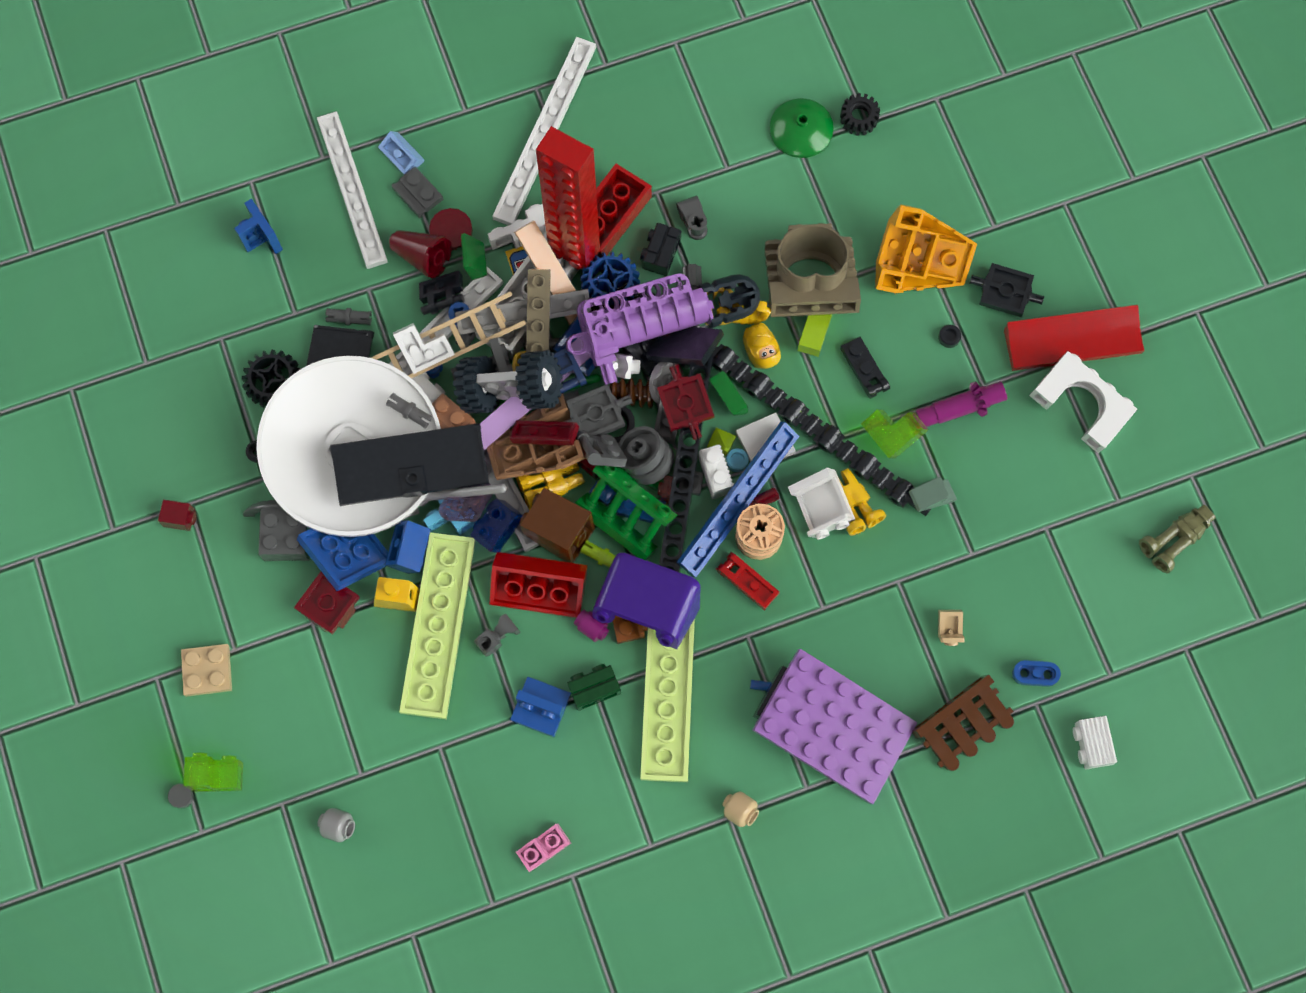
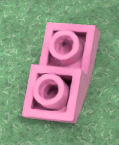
(543, 847)

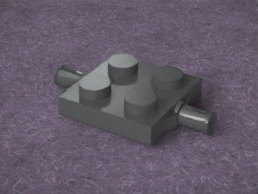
(598, 411)

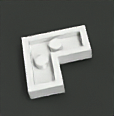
(420, 353)

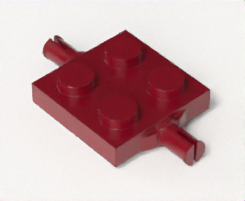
(685, 402)

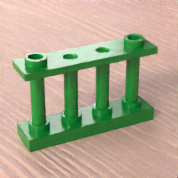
(616, 527)

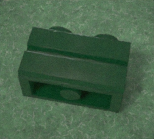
(593, 687)

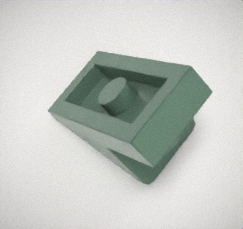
(932, 494)

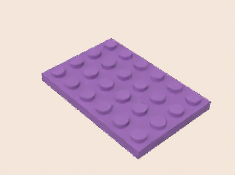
(835, 726)

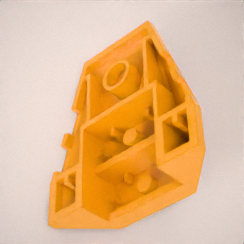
(921, 253)

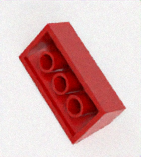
(537, 584)

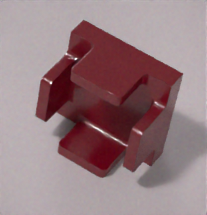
(326, 606)

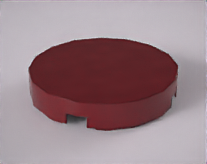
(451, 224)

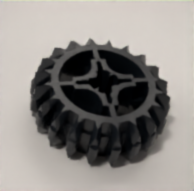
(257, 371)

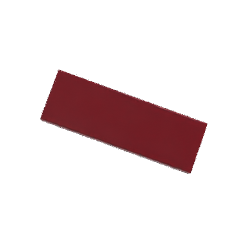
(544, 432)

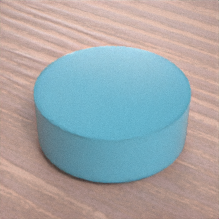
(737, 460)

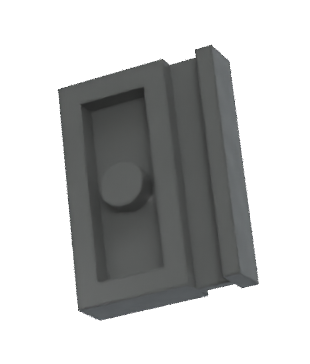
(417, 192)

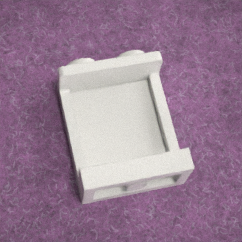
(823, 503)

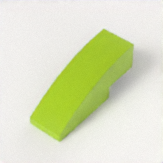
(814, 334)

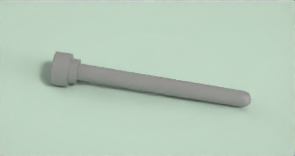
(465, 492)

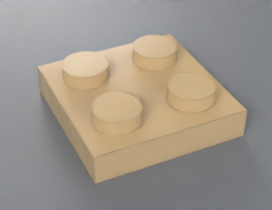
(206, 670)

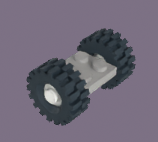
(534, 381)

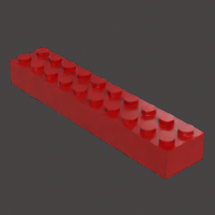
(569, 197)

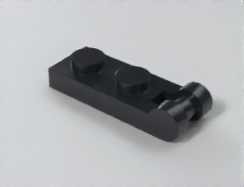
(864, 367)

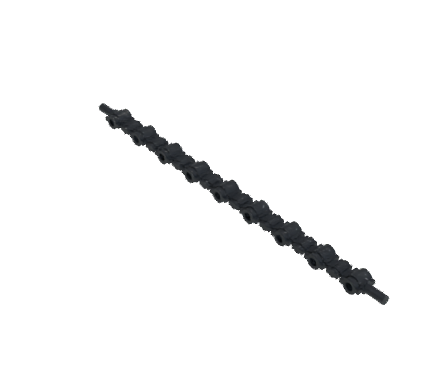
(795, 412)

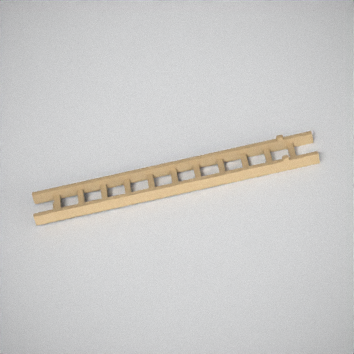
(451, 323)

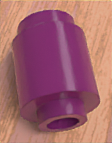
(591, 627)

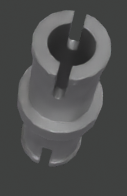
(409, 410)

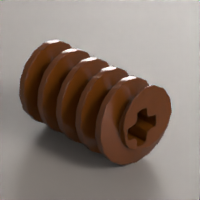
(637, 392)

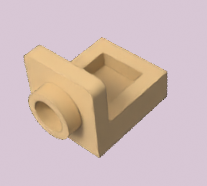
(950, 627)

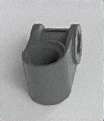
(693, 216)

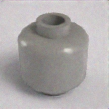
(336, 825)

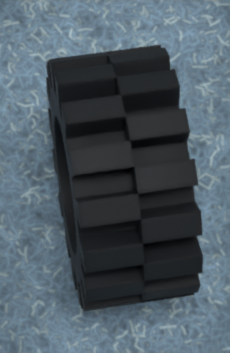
(860, 103)

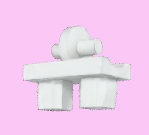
(625, 366)

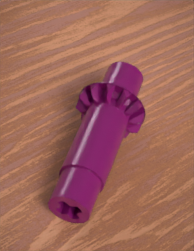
(962, 404)

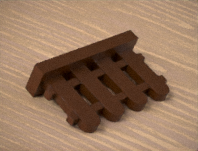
(952, 724)

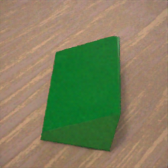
(473, 257)
(729, 394)

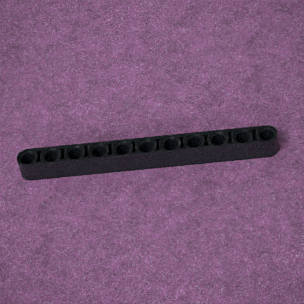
(687, 475)

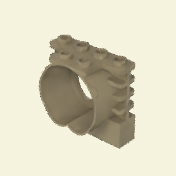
(815, 293)

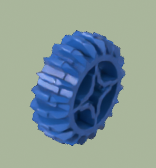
(625, 275)

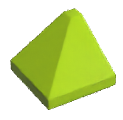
(723, 439)

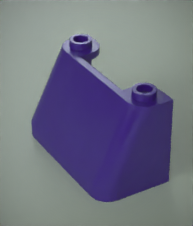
(649, 597)

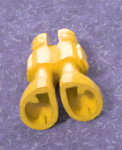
(554, 482)
(858, 497)

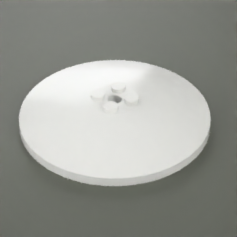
(325, 406)

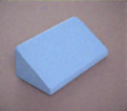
(400, 152)

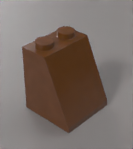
(558, 525)

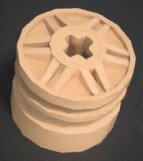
(756, 543)

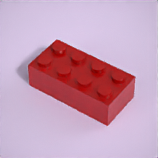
(618, 204)

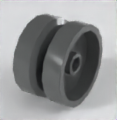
(646, 454)

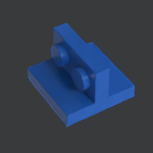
(256, 230)
(540, 706)

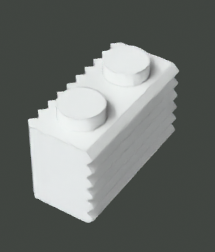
(715, 471)
(1094, 742)

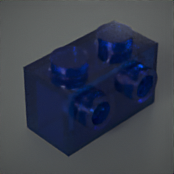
(496, 525)

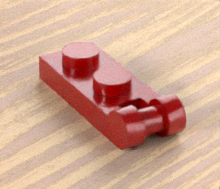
(748, 581)

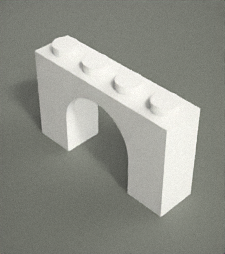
(1113, 408)

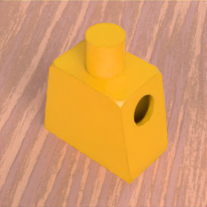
(396, 594)

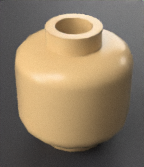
(740, 809)

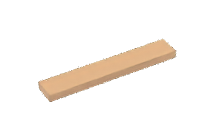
(544, 258)

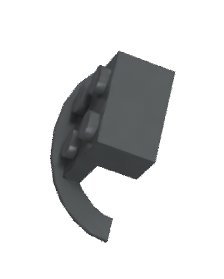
(277, 533)

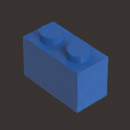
(408, 547)

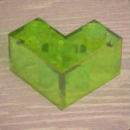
(891, 436)
(211, 775)

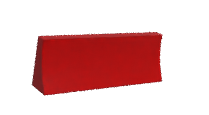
(1086, 334)

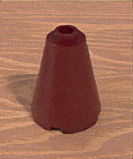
(422, 251)

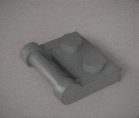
(601, 449)

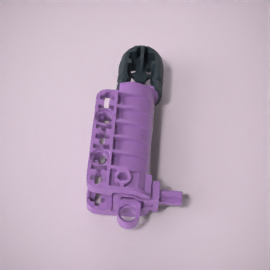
(656, 316)

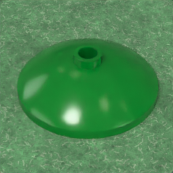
(799, 138)

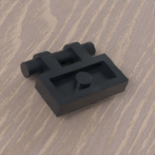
(438, 288)

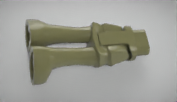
(1187, 527)

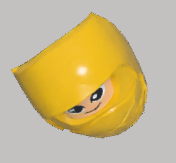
(761, 346)

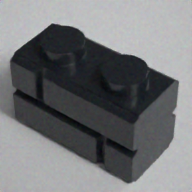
(661, 249)

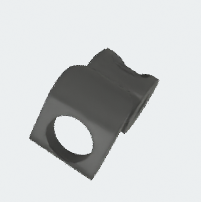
(490, 641)

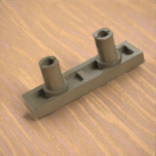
(538, 310)

